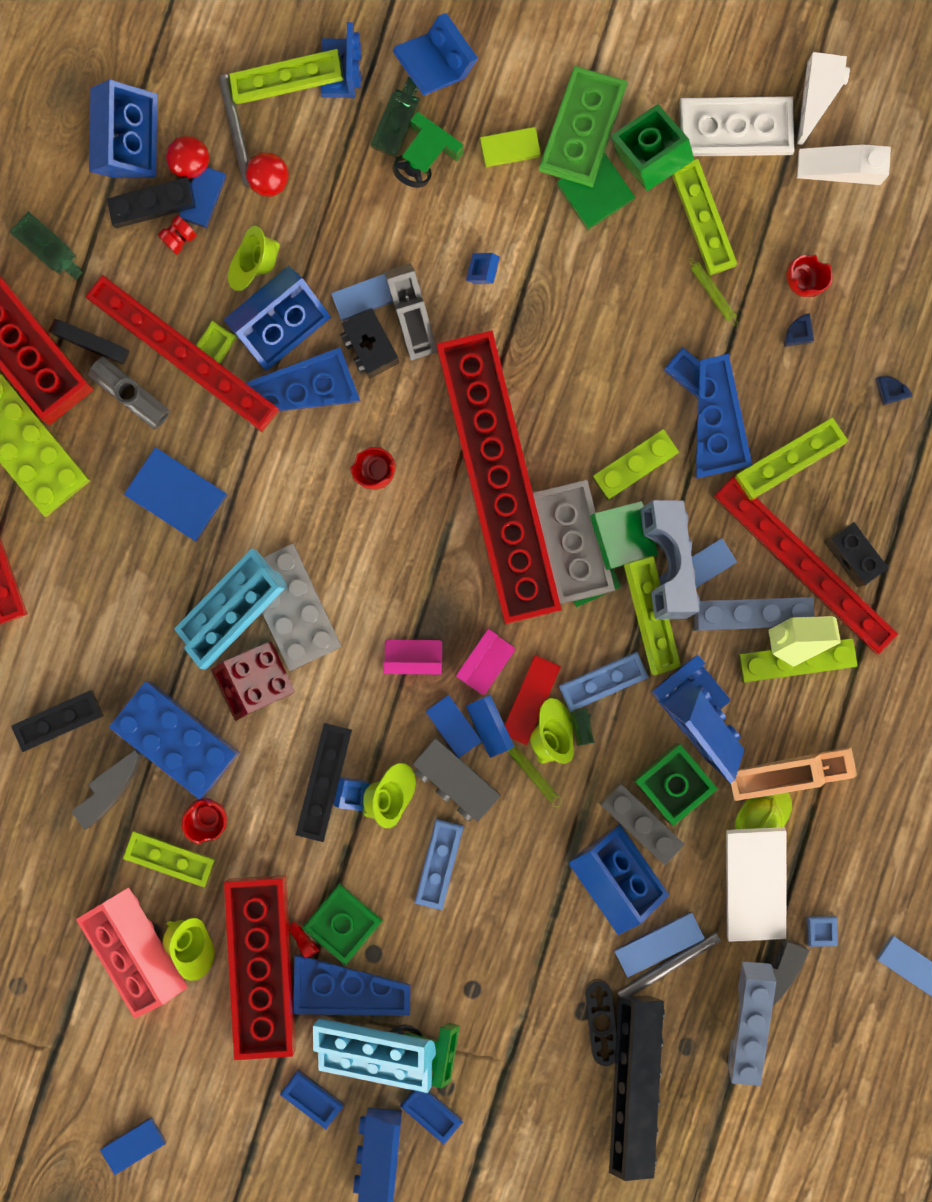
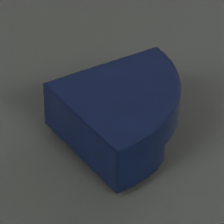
(799, 331)
(892, 390)

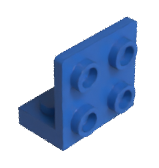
(350, 56)
(437, 57)
(697, 675)

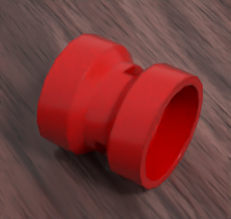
(171, 238)

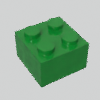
(652, 147)
(675, 784)

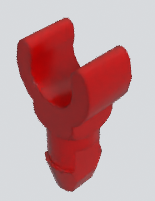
(304, 942)

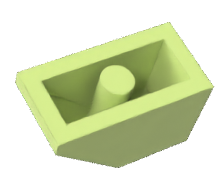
(803, 638)

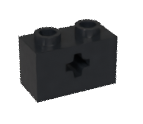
(368, 327)
(856, 554)

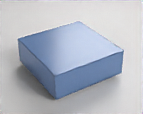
(821, 931)

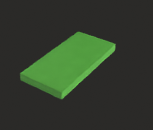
(583, 126)

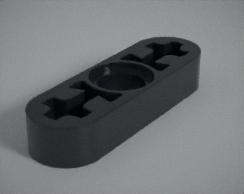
(89, 341)
(591, 1001)

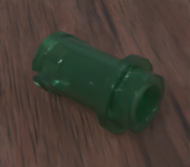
(582, 727)

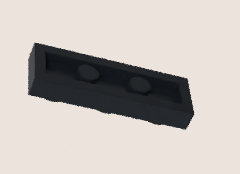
(151, 202)
(57, 721)

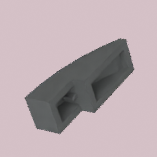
(411, 311)
(107, 790)
(787, 966)

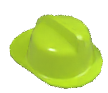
(253, 258)
(554, 735)
(390, 796)
(765, 812)
(189, 947)

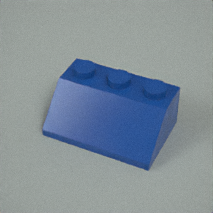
(122, 131)
(277, 318)
(706, 728)
(619, 880)
(378, 1155)

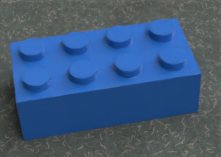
(174, 739)

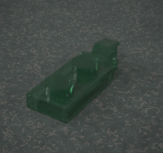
(396, 120)
(45, 245)

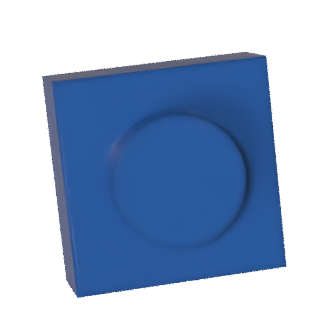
(482, 268)
(350, 794)

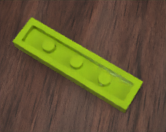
(286, 76)
(704, 218)
(791, 459)
(657, 633)
(765, 665)

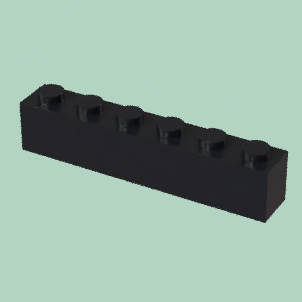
(636, 1087)

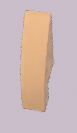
(794, 774)

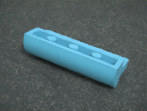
(229, 608)
(374, 1055)

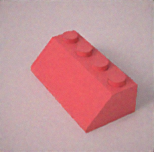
(132, 953)

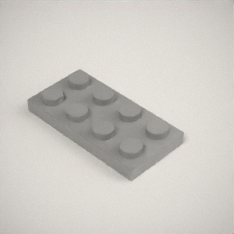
(572, 542)
(297, 613)

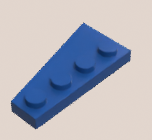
(309, 383)
(720, 425)
(339, 990)

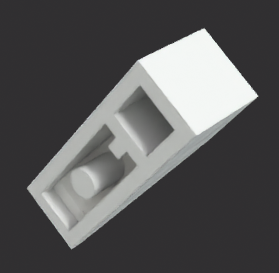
(822, 82)
(845, 163)

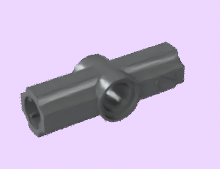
(115, 383)

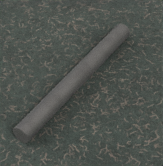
(235, 126)
(670, 965)

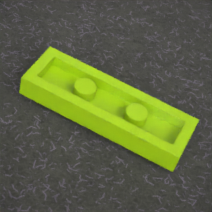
(635, 464)
(169, 859)

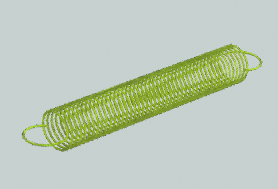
(708, 287)
(511, 753)

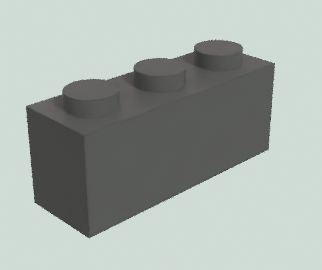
(455, 781)
(641, 823)

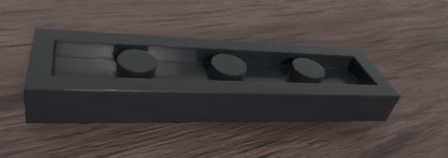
(323, 782)

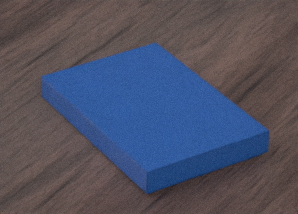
(175, 494)

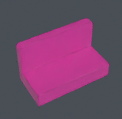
(413, 657)
(485, 662)

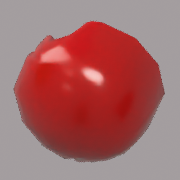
(187, 157)
(267, 174)
(808, 276)
(373, 468)
(204, 820)

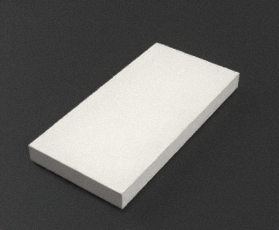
(738, 125)
(756, 884)

